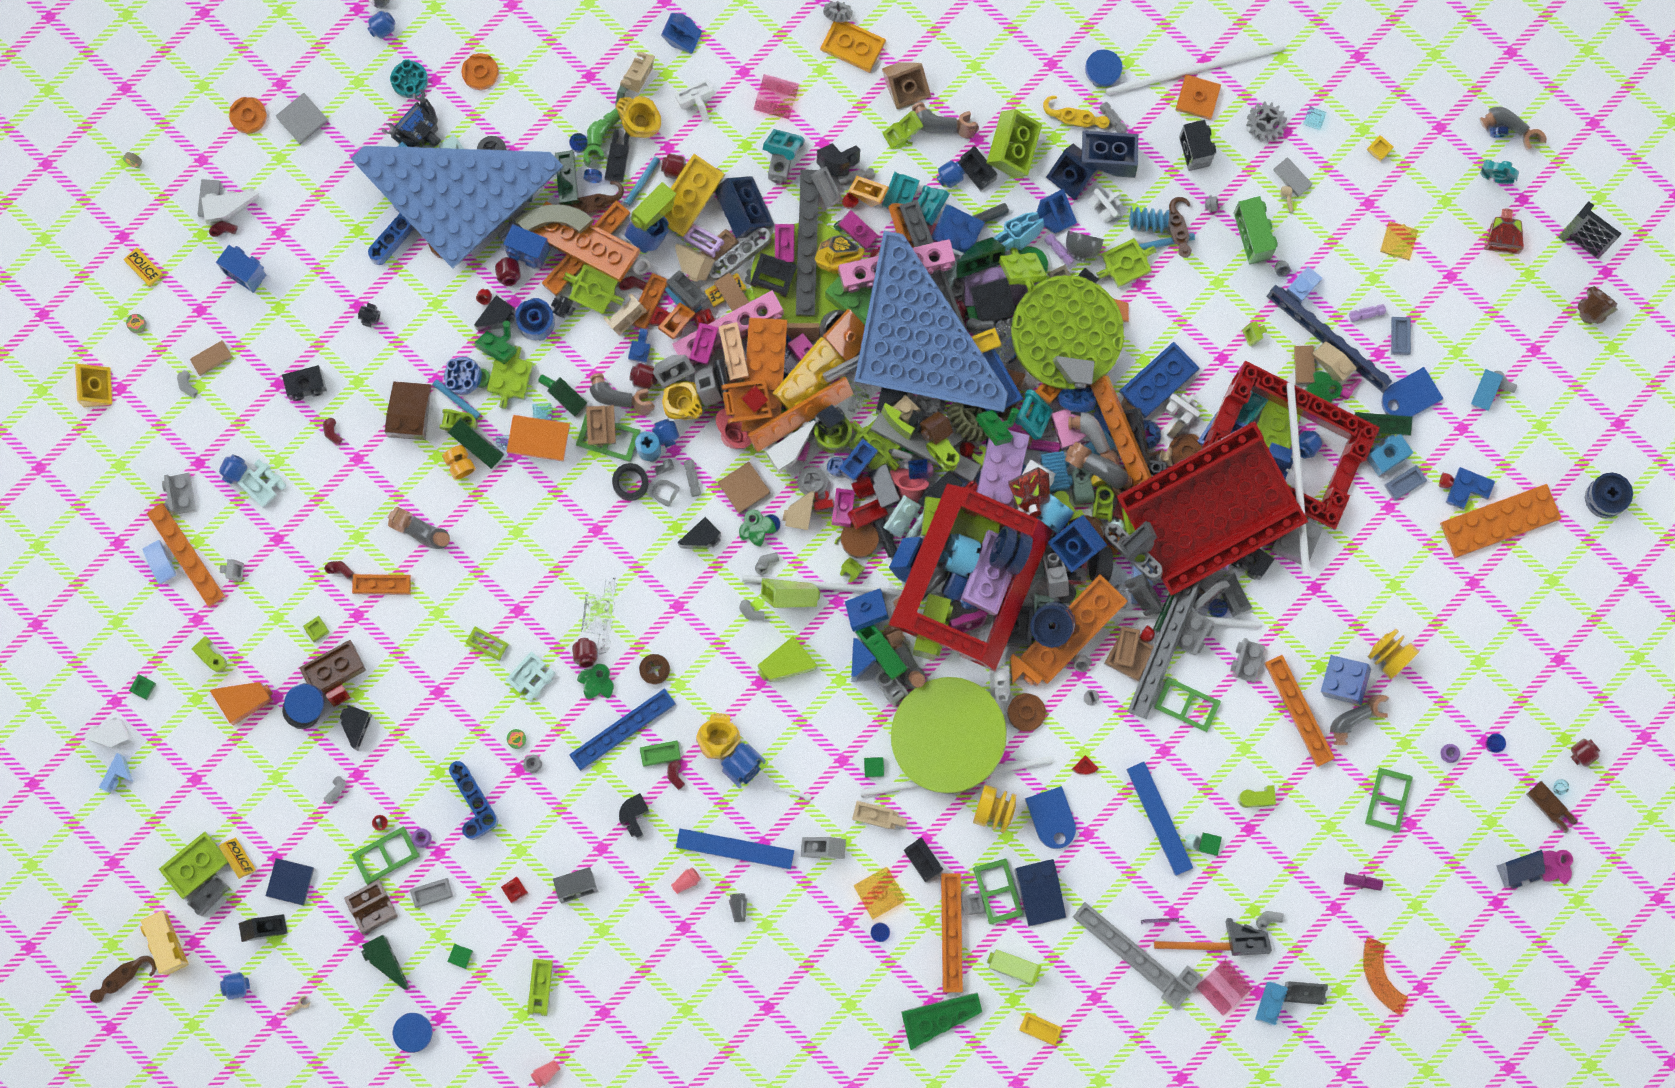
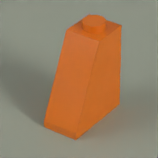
(241, 700)

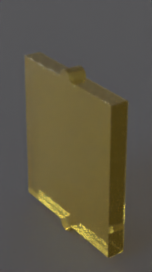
(1399, 240)

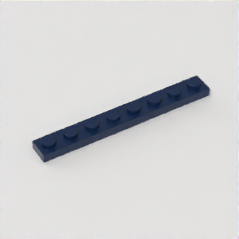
(1324, 334)

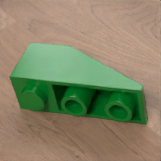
(882, 651)

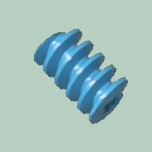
(1148, 219)
(651, 453)

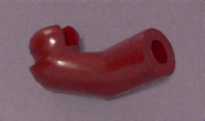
(222, 227)
(631, 282)
(329, 433)
(338, 567)
(672, 774)

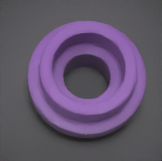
(1456, 753)
(415, 838)

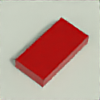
(867, 514)

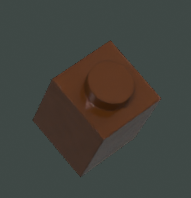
(936, 428)

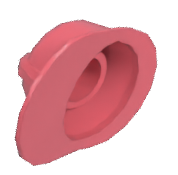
(731, 433)
(910, 488)

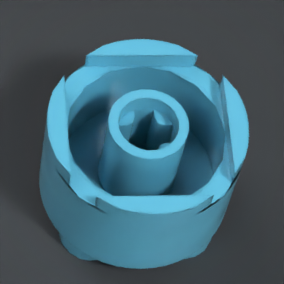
(1055, 514)
(960, 555)

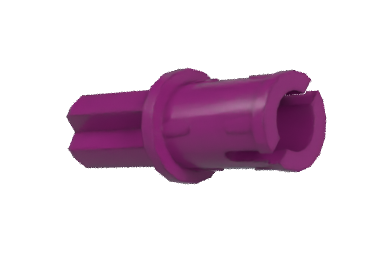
(1363, 881)

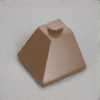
(906, 83)

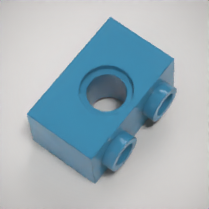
(1381, 462)

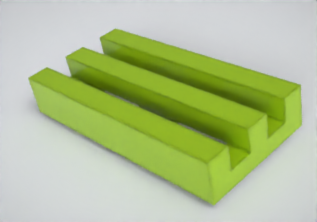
(501, 650)

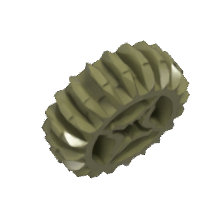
(965, 421)

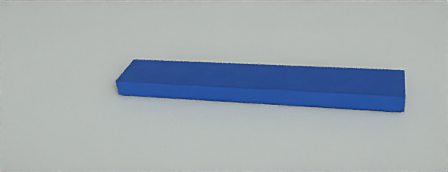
(622, 729)
(1159, 818)
(735, 849)

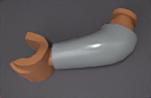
(1090, 426)

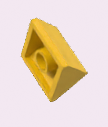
(93, 385)

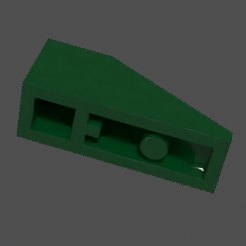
(979, 257)
(383, 958)

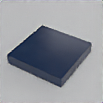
(289, 881)

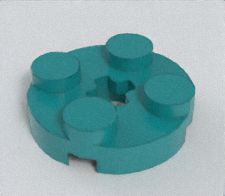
(1501, 172)

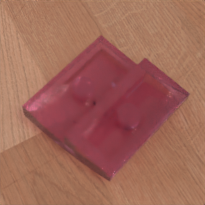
(776, 96)
(1224, 987)

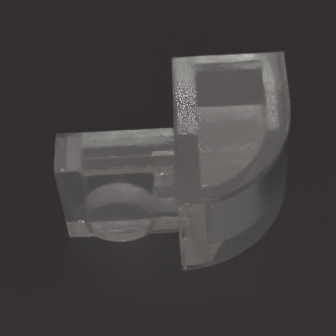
(859, 389)

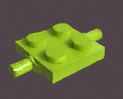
(1126, 262)
(1022, 269)
(593, 289)
(510, 379)
(878, 442)

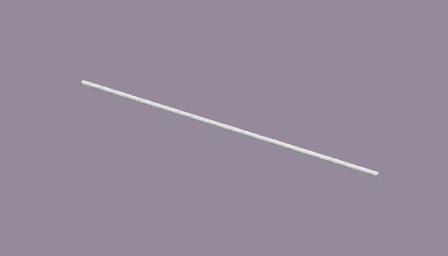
(1122, 612)

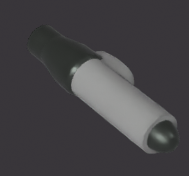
(904, 455)

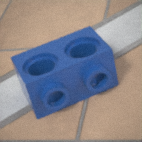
(857, 460)

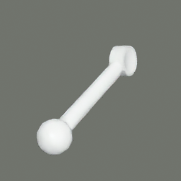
(776, 788)

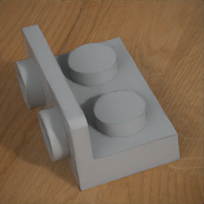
(179, 493)
(1194, 632)
(1248, 660)

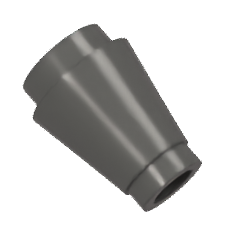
(738, 906)

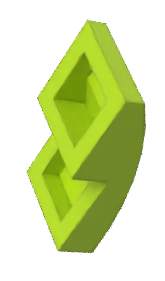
(902, 130)
(892, 417)

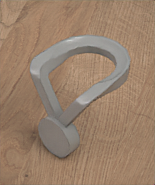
(665, 502)

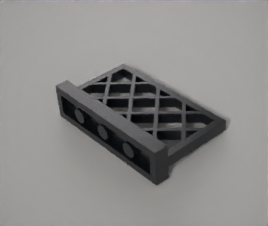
(1581, 223)

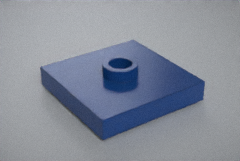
(866, 609)

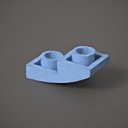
(159, 562)

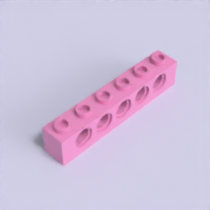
(941, 249)
(767, 301)

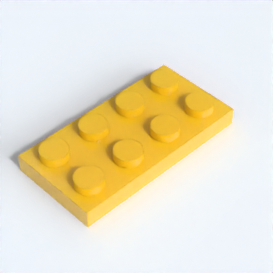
(693, 191)
(807, 376)

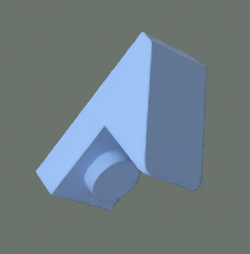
(117, 768)

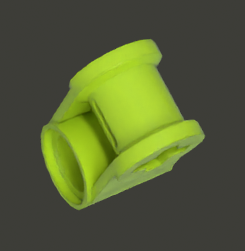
(451, 416)
(942, 452)
(1103, 506)

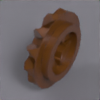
(656, 660)

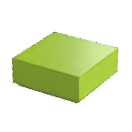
(316, 629)

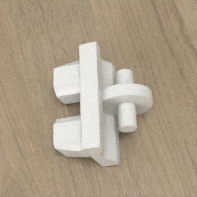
(1110, 211)
(1176, 403)
(1000, 683)

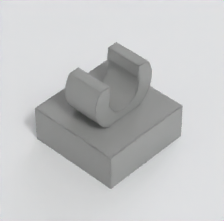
(233, 570)

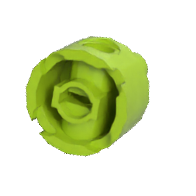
(837, 441)

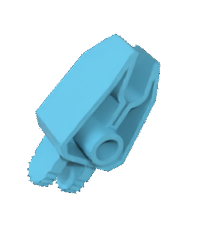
(1020, 231)

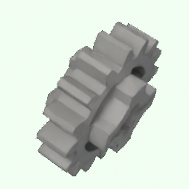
(1273, 117)

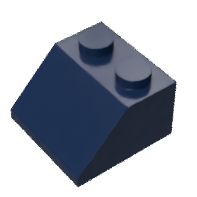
(1070, 173)
(1521, 869)

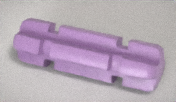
(1059, 249)
(1368, 312)

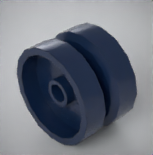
(1608, 495)
(1010, 550)
(1056, 613)

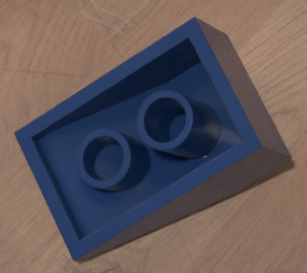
(1111, 152)
(1040, 892)

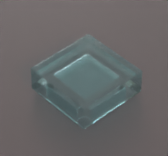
(1314, 118)

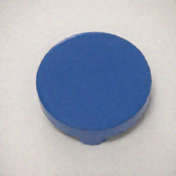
(1103, 68)
(462, 375)
(1077, 399)
(304, 703)
(412, 1032)

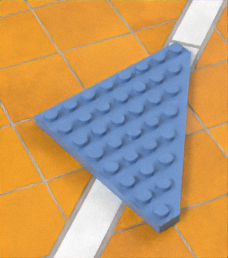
(456, 193)
(917, 339)

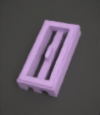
(715, 247)

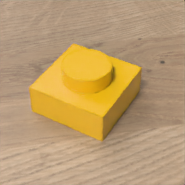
(1380, 148)

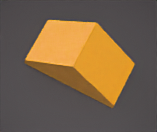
(868, 191)

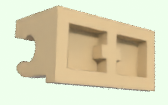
(638, 72)
(626, 315)

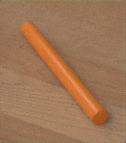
(1191, 945)

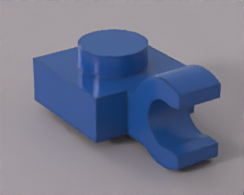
(640, 349)

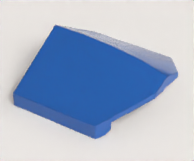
(681, 32)
(1056, 212)

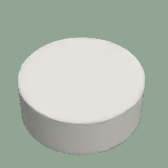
(641, 265)

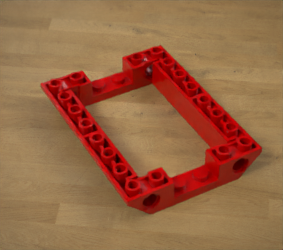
(1355, 429)
(913, 623)

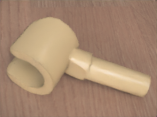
(1286, 191)
(1166, 456)
(297, 1006)

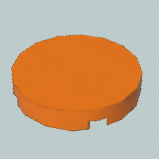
(480, 71)
(247, 115)

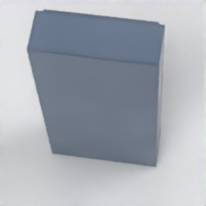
(1400, 335)
(1405, 483)

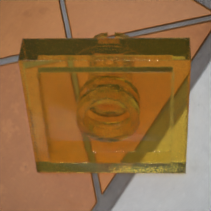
(879, 893)

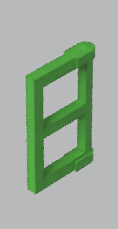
(603, 450)
(1216, 703)
(1402, 803)
(379, 843)
(1003, 862)

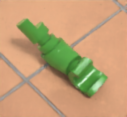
(595, 135)

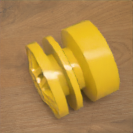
(1393, 653)
(995, 809)

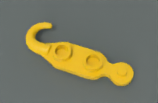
(1075, 116)

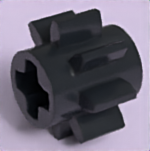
(563, 306)
(369, 315)

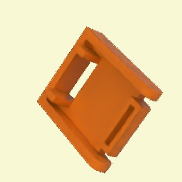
(738, 408)

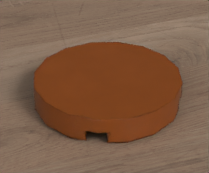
(1184, 446)
(859, 542)
(1026, 712)

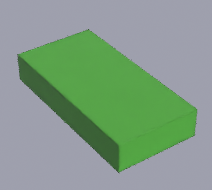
(660, 753)

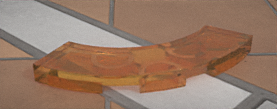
(1376, 977)

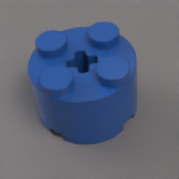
(649, 239)
(532, 309)
(742, 764)

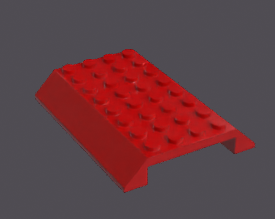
(1214, 507)

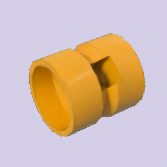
(459, 463)

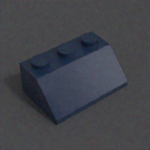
(743, 206)

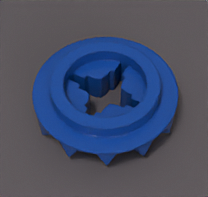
(1155, 431)

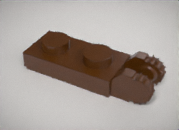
(1550, 805)

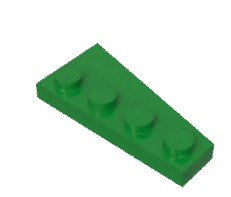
(936, 1018)

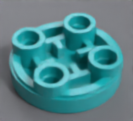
(408, 78)

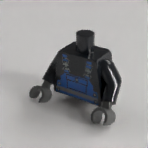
(417, 125)

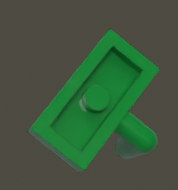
(497, 347)
(995, 428)

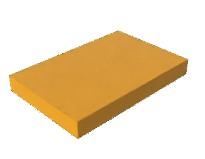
(853, 45)

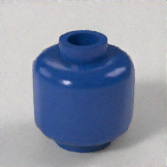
(381, 24)
(950, 174)
(666, 432)
(1309, 444)
(232, 468)
(234, 985)

